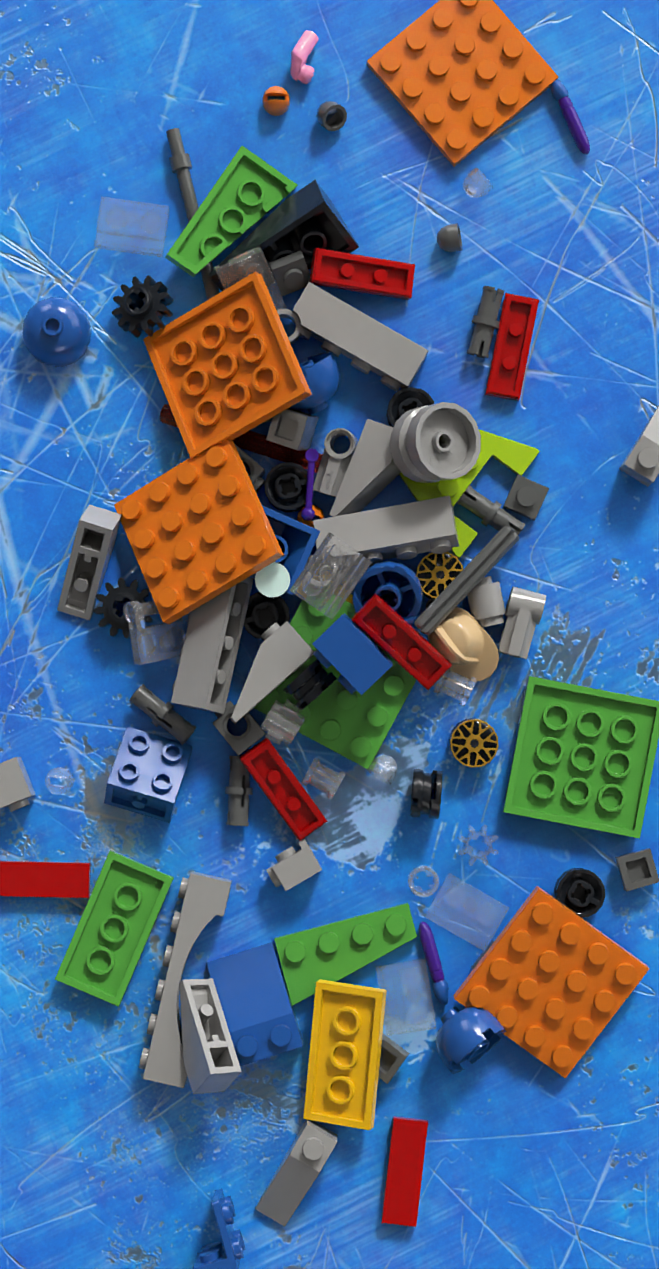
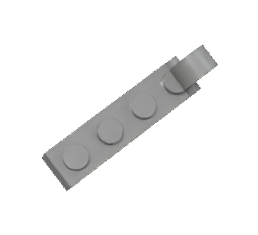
(355, 336)
(395, 530)
(211, 650)

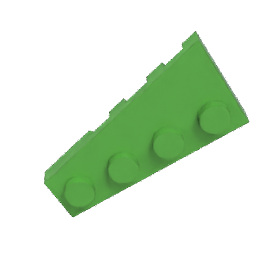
(231, 208)
(341, 947)

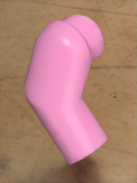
(299, 56)

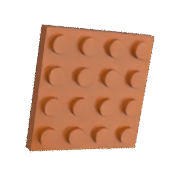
(462, 73)
(227, 365)
(198, 531)
(552, 981)

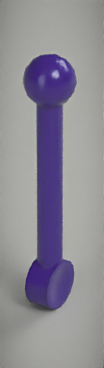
(311, 456)

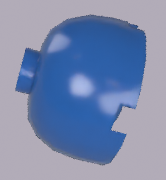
(56, 331)
(323, 381)
(393, 584)
(466, 1036)

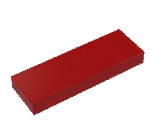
(362, 274)
(512, 347)
(401, 641)
(283, 789)
(45, 879)
(404, 1171)

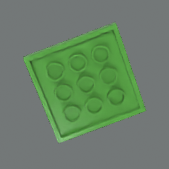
(337, 719)
(583, 757)

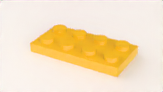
(344, 1054)

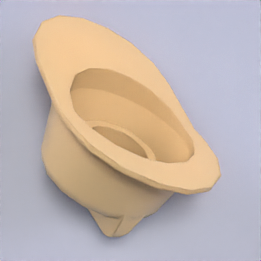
(465, 645)

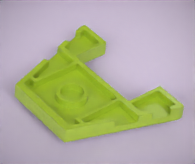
(508, 452)

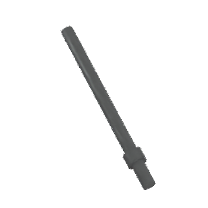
(181, 165)

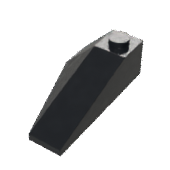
(300, 223)

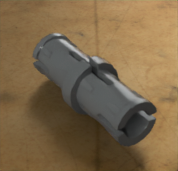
(485, 322)
(489, 511)
(162, 714)
(238, 793)

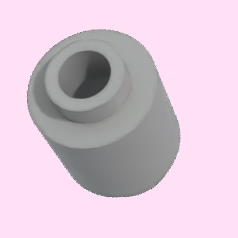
(487, 603)

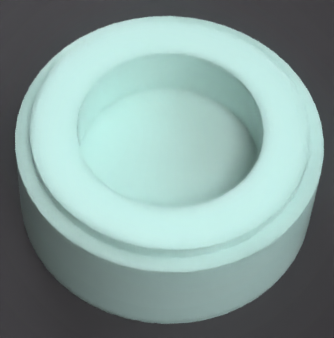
(272, 580)

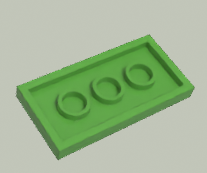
(114, 928)

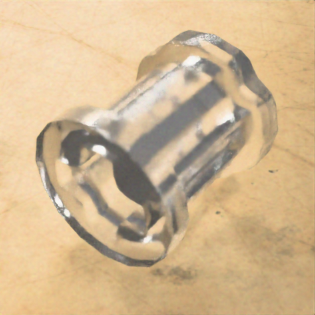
(455, 686)
(323, 778)

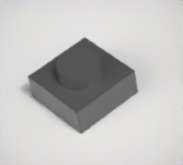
(290, 273)
(525, 497)
(637, 869)
(391, 1059)

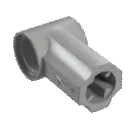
(333, 465)
(523, 614)

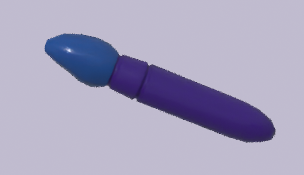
(570, 115)
(440, 986)

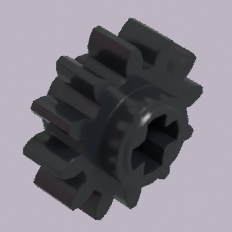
(142, 306)
(116, 596)

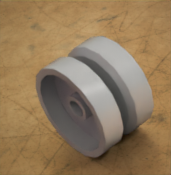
(435, 442)

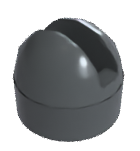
(331, 115)
(450, 238)

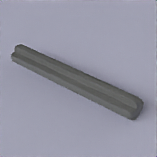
(466, 580)

